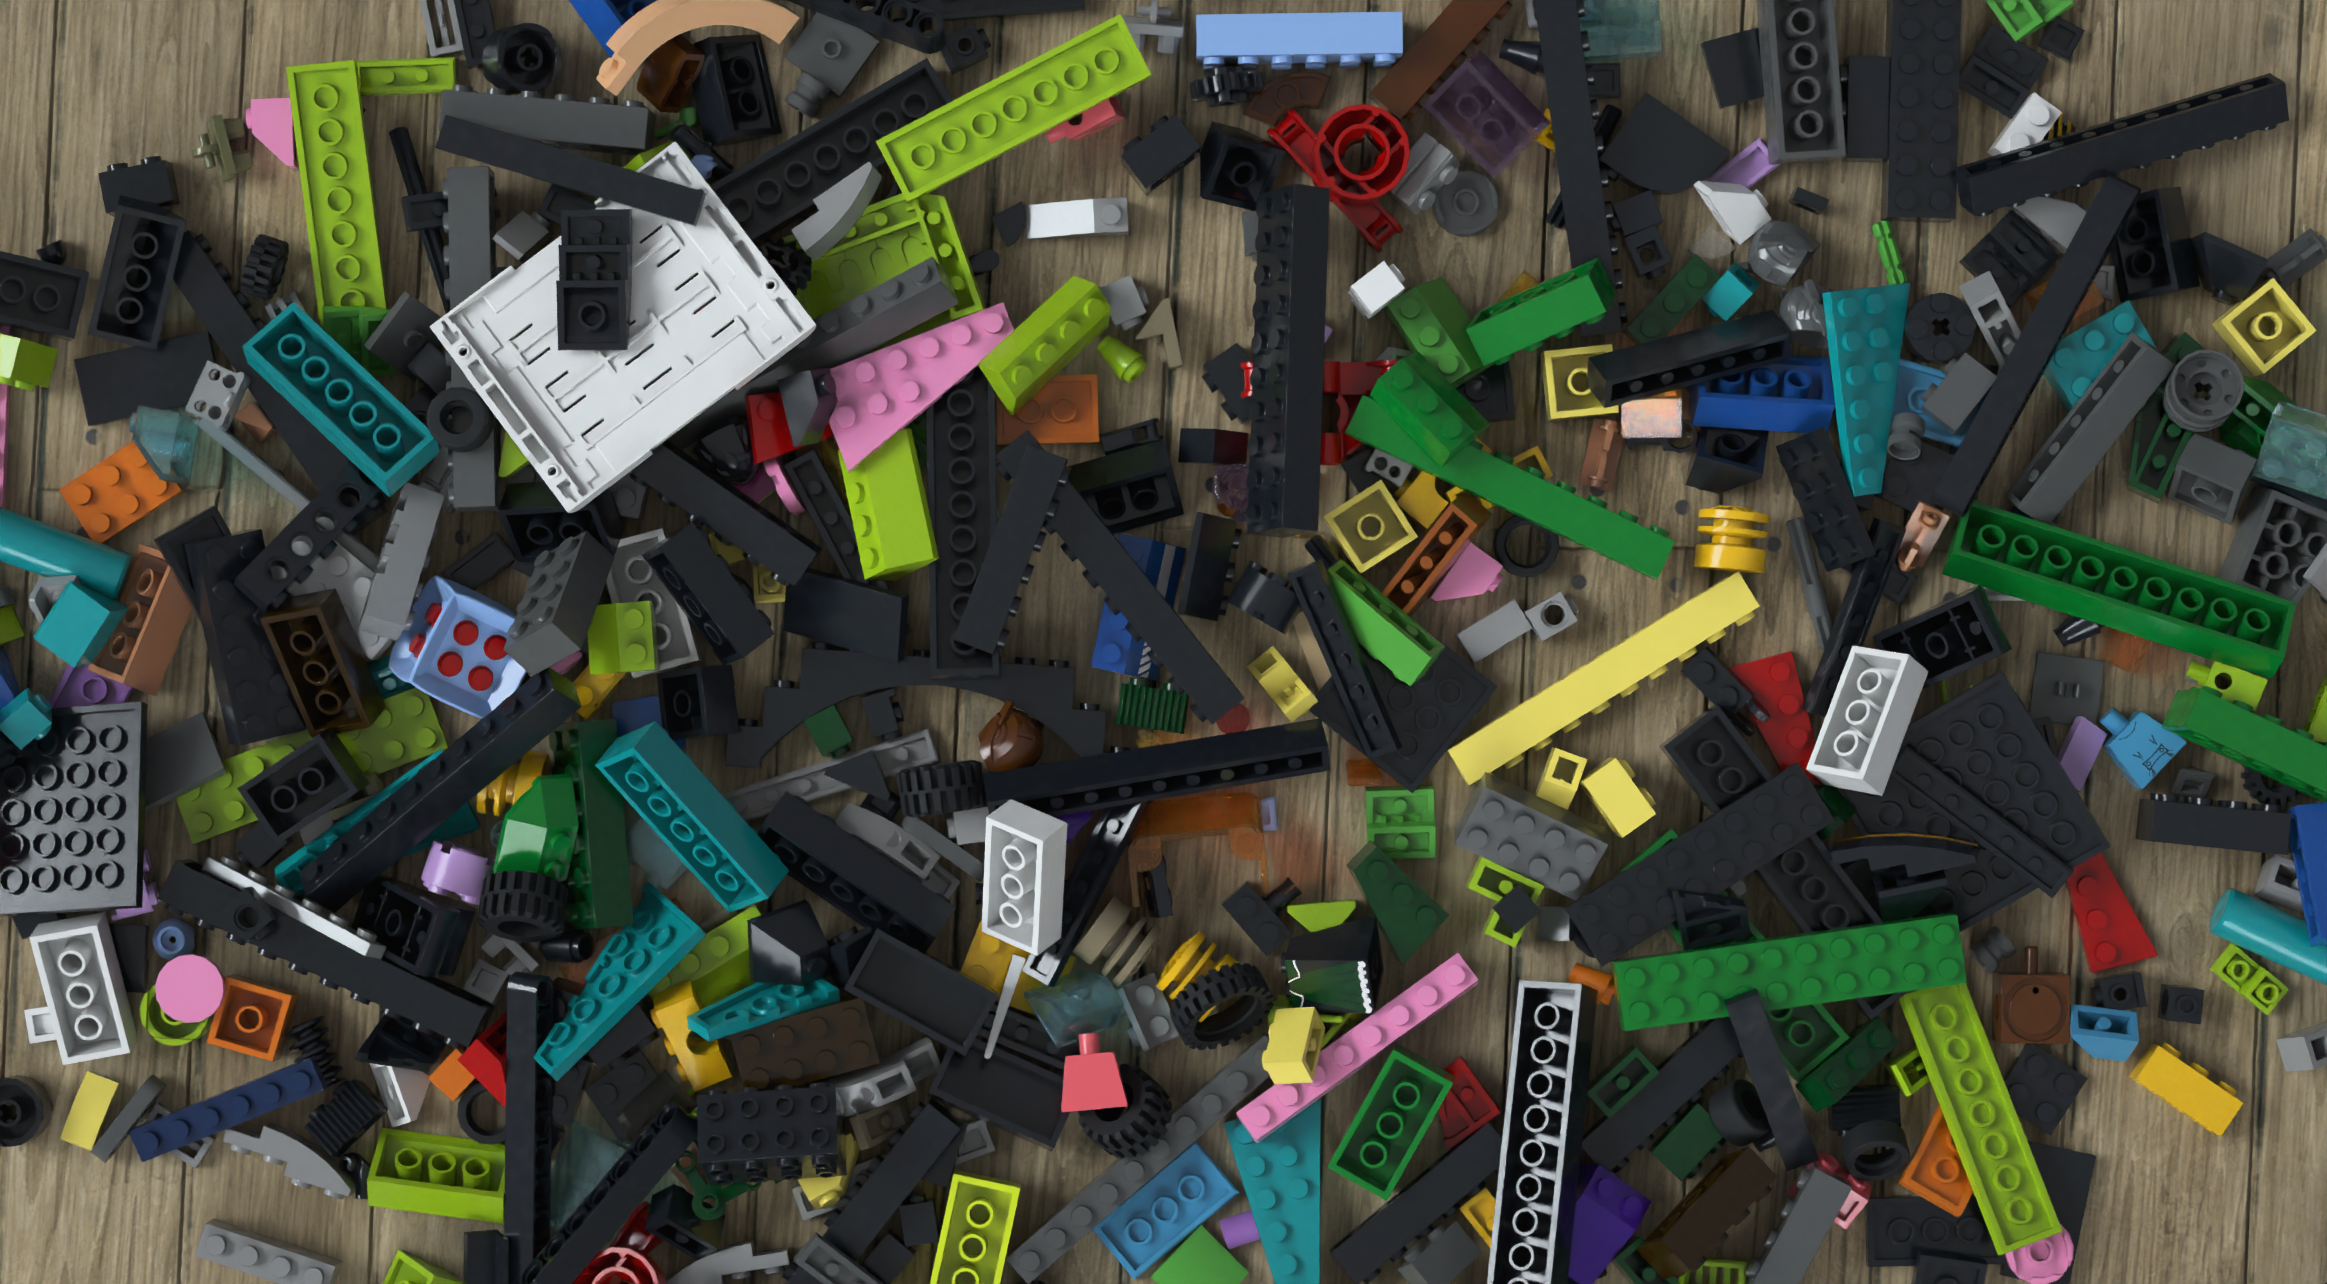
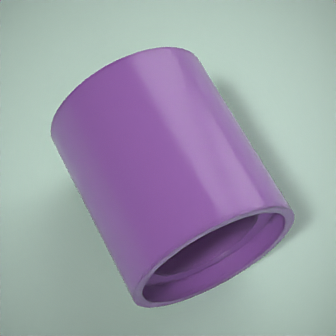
(1239, 1229)

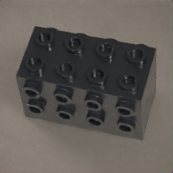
(771, 1134)

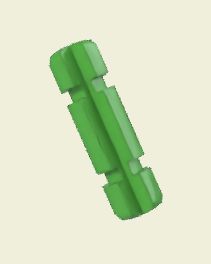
(1889, 252)

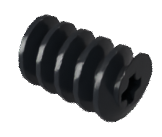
(311, 1044)

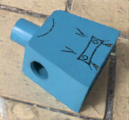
(2139, 745)

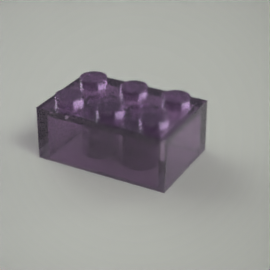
(1486, 113)

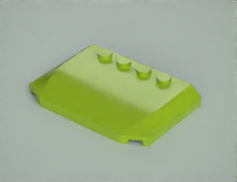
(884, 244)

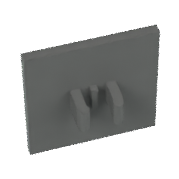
(2066, 688)

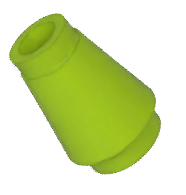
(1124, 360)

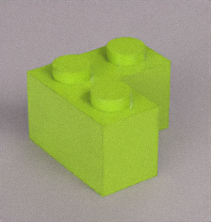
(25, 363)
(1495, 882)

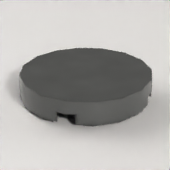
(1466, 204)

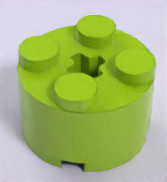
(166, 1029)

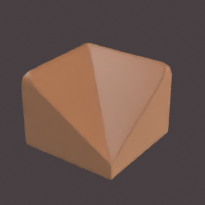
(256, 422)

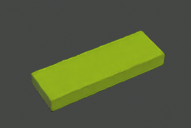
(407, 76)

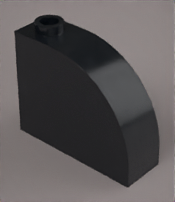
(1660, 151)

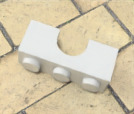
(1376, 290)

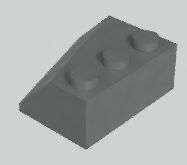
(2275, 545)

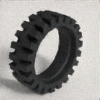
(1211, 991)

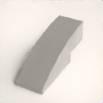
(838, 211)

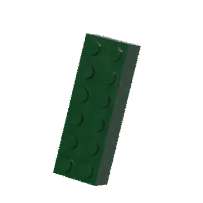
(599, 862)

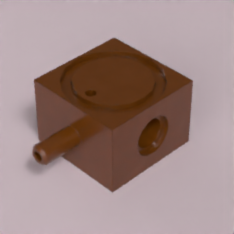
(2031, 1004)

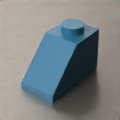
(2104, 1031)

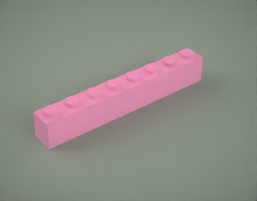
(1360, 1046)

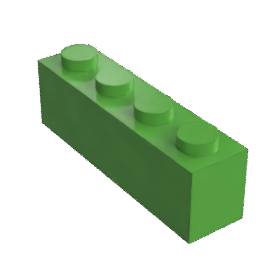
(1383, 626)

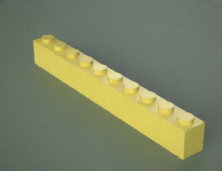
(1603, 678)

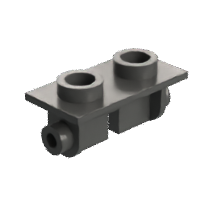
(2296, 259)

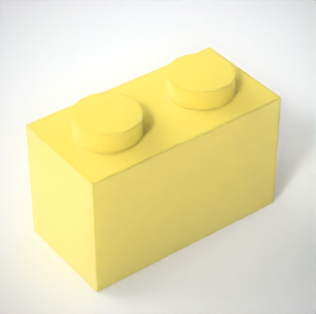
(1293, 1045)

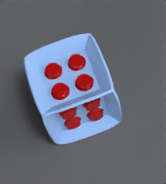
(458, 648)

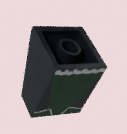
(1335, 968)

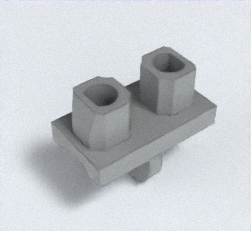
(1167, 29)
(522, 961)

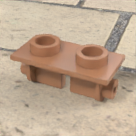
(1602, 455)
(1921, 536)

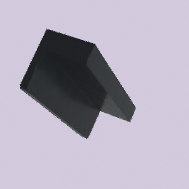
(486, 1257)

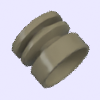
(1117, 940)

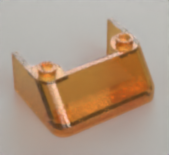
(1198, 817)

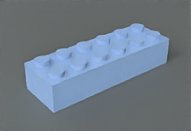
(1299, 39)

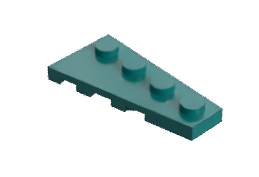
(759, 1005)

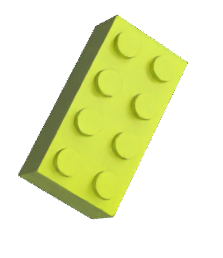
(975, 1230)

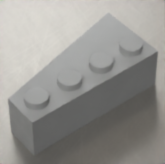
(401, 561)

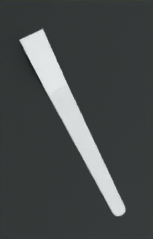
(1009, 986)

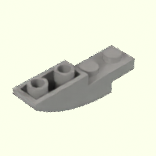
(900, 846)
(888, 1080)
(306, 1161)
(732, 1259)

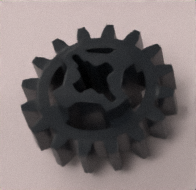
(1226, 86)
(788, 263)

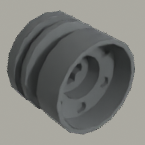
(2198, 372)

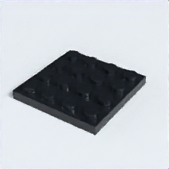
(1424, 715)

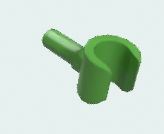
(687, 115)

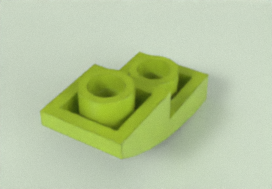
(2249, 979)

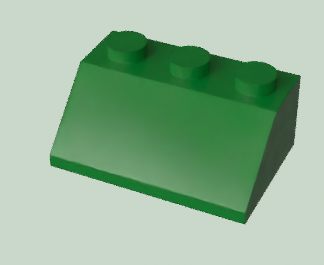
(1428, 408)

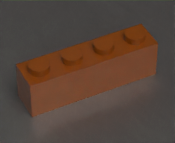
(1436, 553)

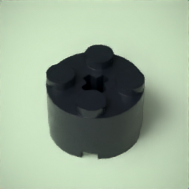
(522, 41)
(1957, 327)
(1266, 597)
(32, 1106)

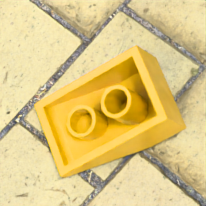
(989, 964)

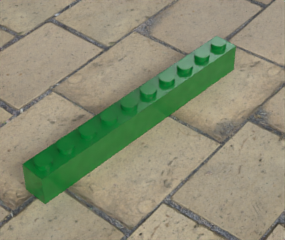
(1523, 493)

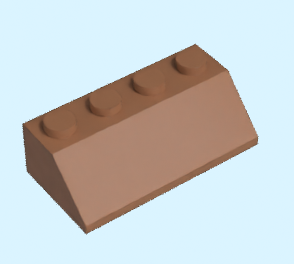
(151, 627)

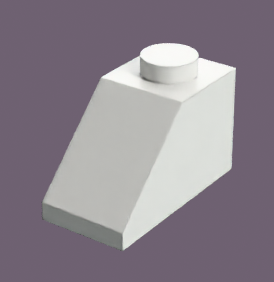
(1735, 208)

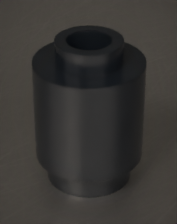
(569, 947)

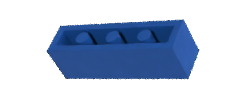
(2309, 856)

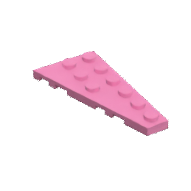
(903, 380)

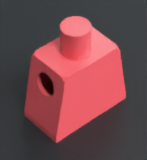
(1092, 122)
(1092, 1078)

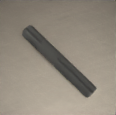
(1810, 579)

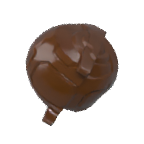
(1011, 740)

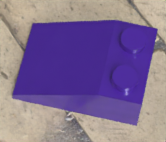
(1603, 1221)

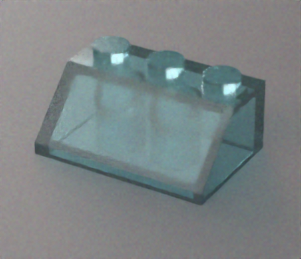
(1621, 29)
(166, 442)
(579, 1168)

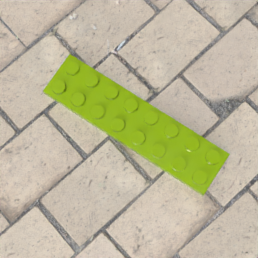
(1014, 108)
(337, 185)
(400, 735)
(1980, 1116)

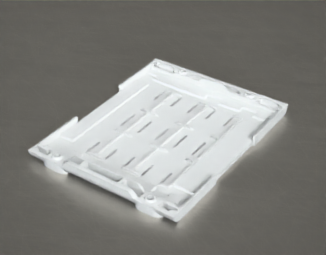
(634, 418)

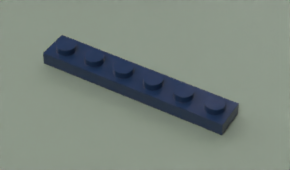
(228, 1108)

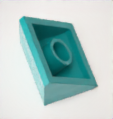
(79, 624)

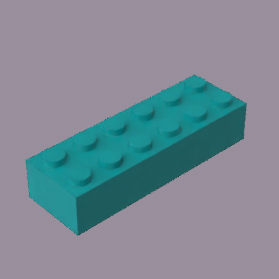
(341, 399)
(692, 817)

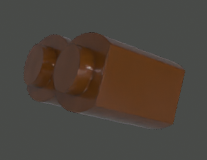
(670, 73)

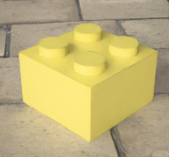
(2263, 327)
(1566, 381)
(1369, 527)
(1617, 796)

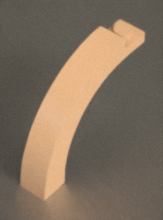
(669, 18)

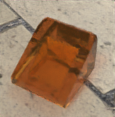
(1363, 773)

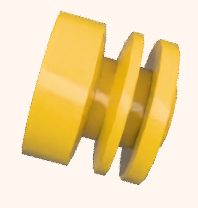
(1731, 540)
(513, 783)
(1189, 963)

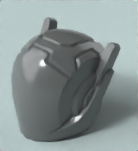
(1779, 252)
(1804, 314)

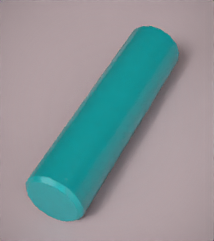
(58, 552)
(2268, 933)

